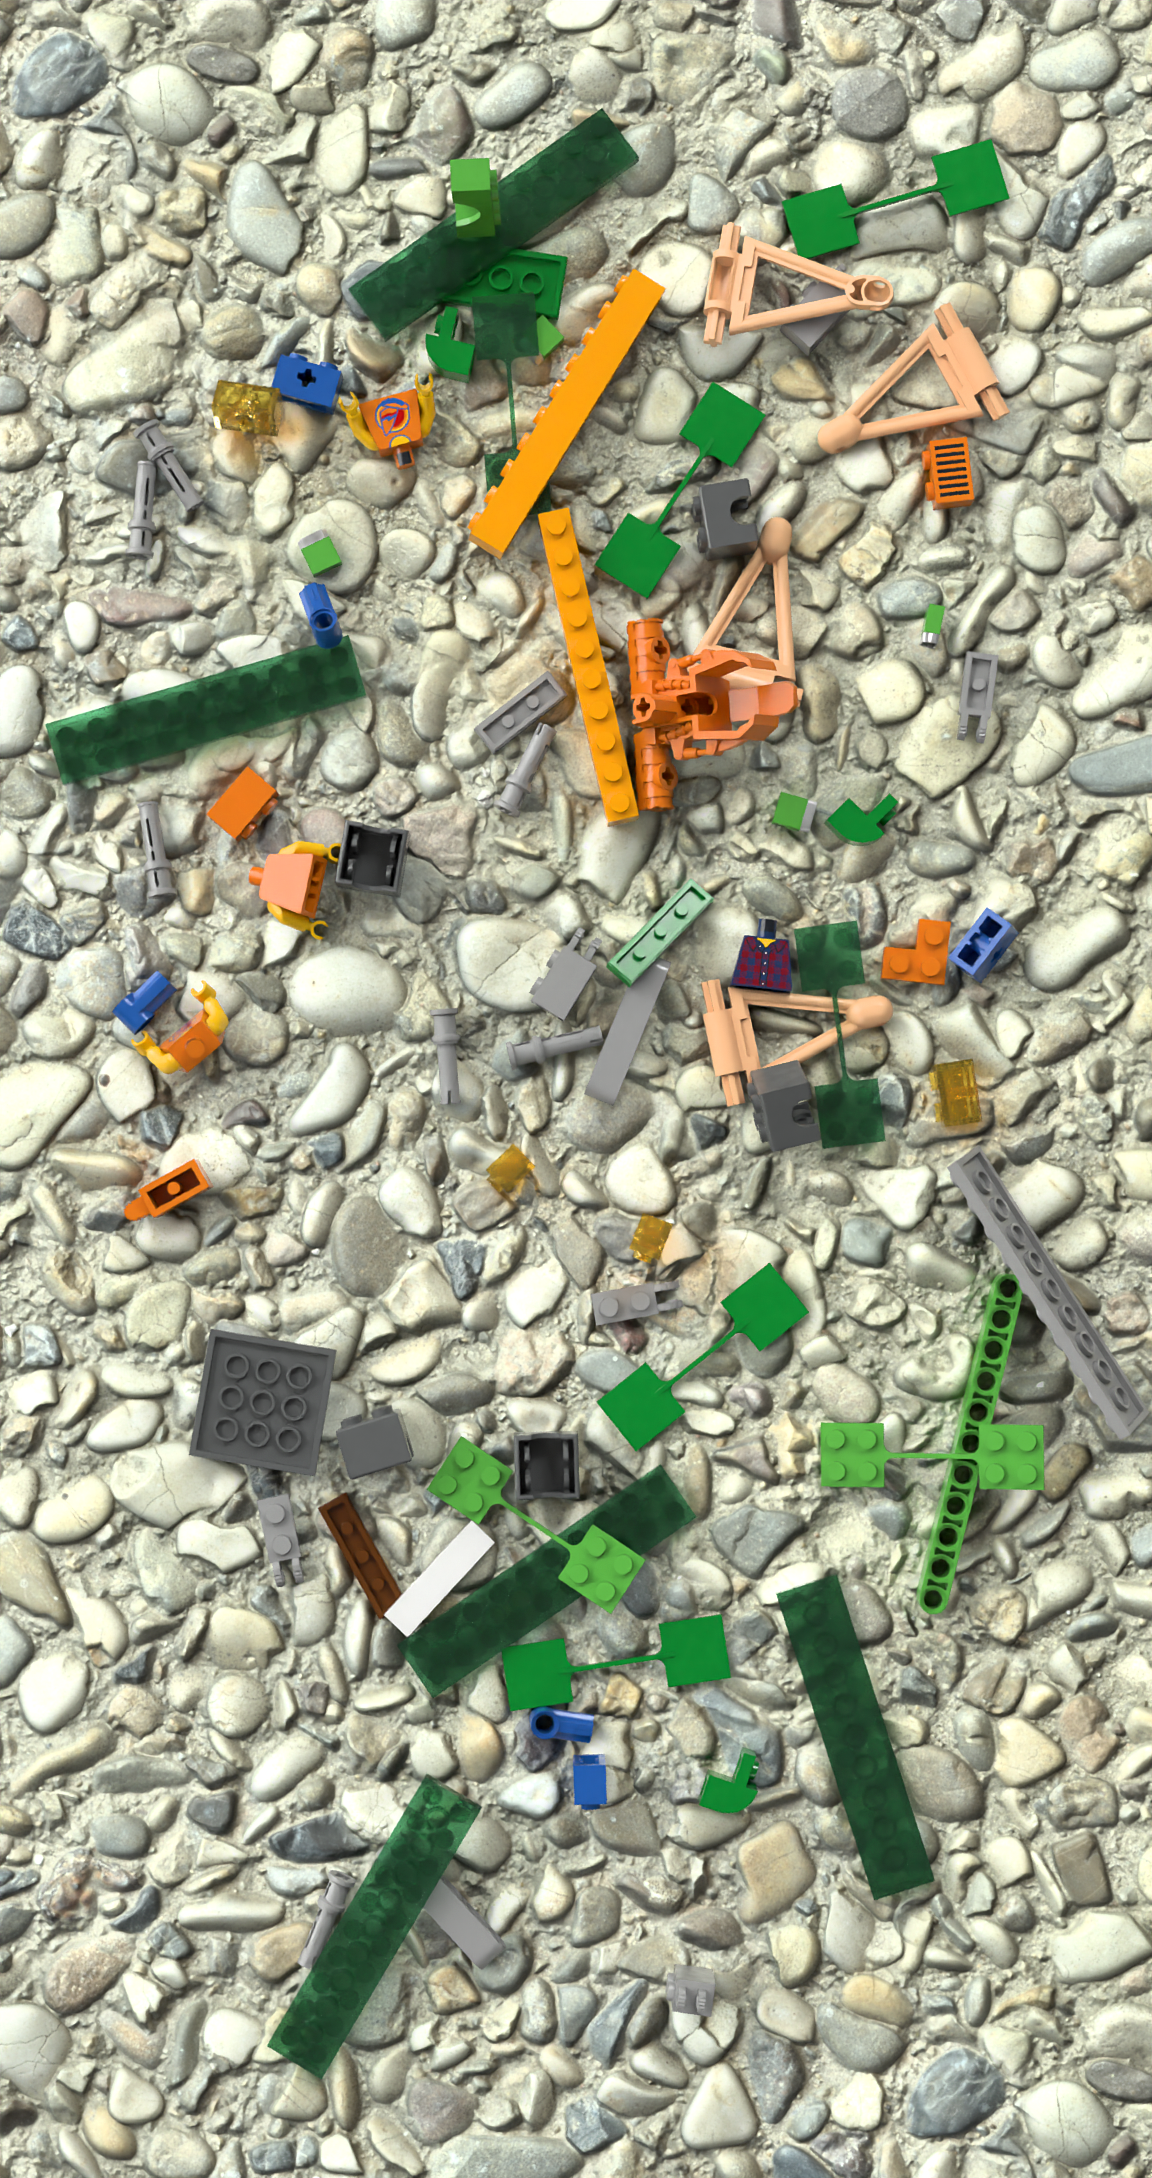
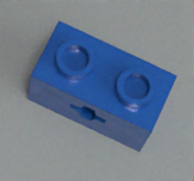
(320, 395)
(983, 945)
(589, 1781)

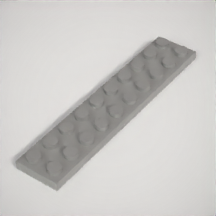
(1048, 1292)

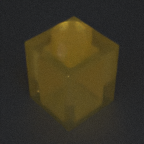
(509, 1169)

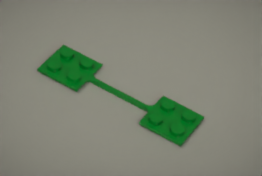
(965, 179)
(639, 550)
(760, 1309)
(690, 1650)

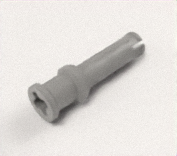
(162, 453)
(141, 525)
(520, 782)
(157, 865)
(445, 1039)
(539, 1049)
(331, 1906)

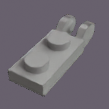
(977, 692)
(632, 1302)
(281, 1536)

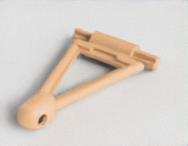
(733, 283)
(963, 369)
(771, 550)
(733, 1038)

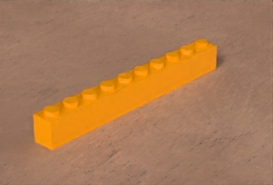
(566, 414)
(588, 667)

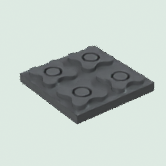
(262, 1402)

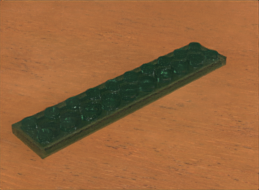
(529, 203)
(205, 711)
(530, 1588)
(855, 1736)
(374, 1926)

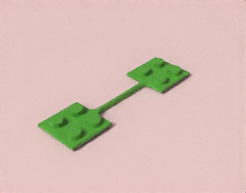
(1006, 1455)
(597, 1566)

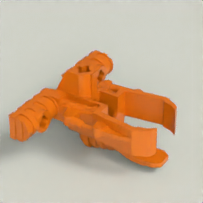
(692, 708)

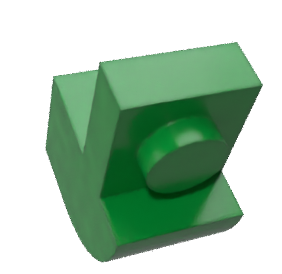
(447, 356)
(856, 827)
(732, 1793)

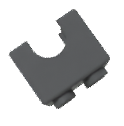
(719, 534)
(372, 859)
(777, 1109)
(374, 1442)
(546, 1465)

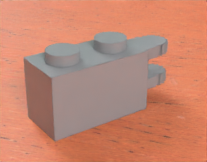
(810, 332)
(566, 978)
(691, 1990)

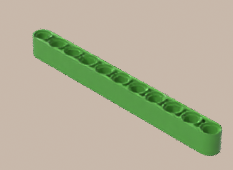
(966, 1426)

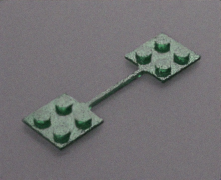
(506, 331)
(850, 1108)

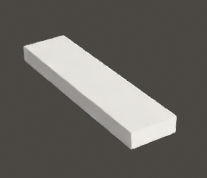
(439, 1578)

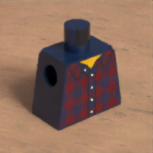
(763, 961)

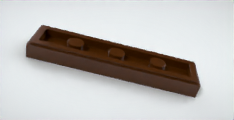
(361, 1553)

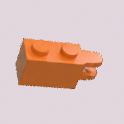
(169, 1191)

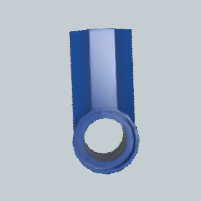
(321, 615)
(139, 1007)
(565, 1724)

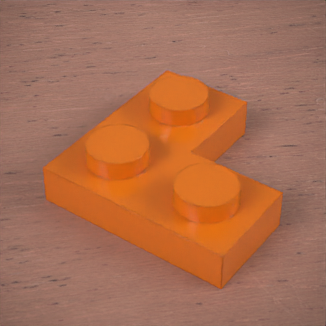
(926, 962)

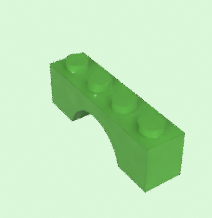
(475, 197)

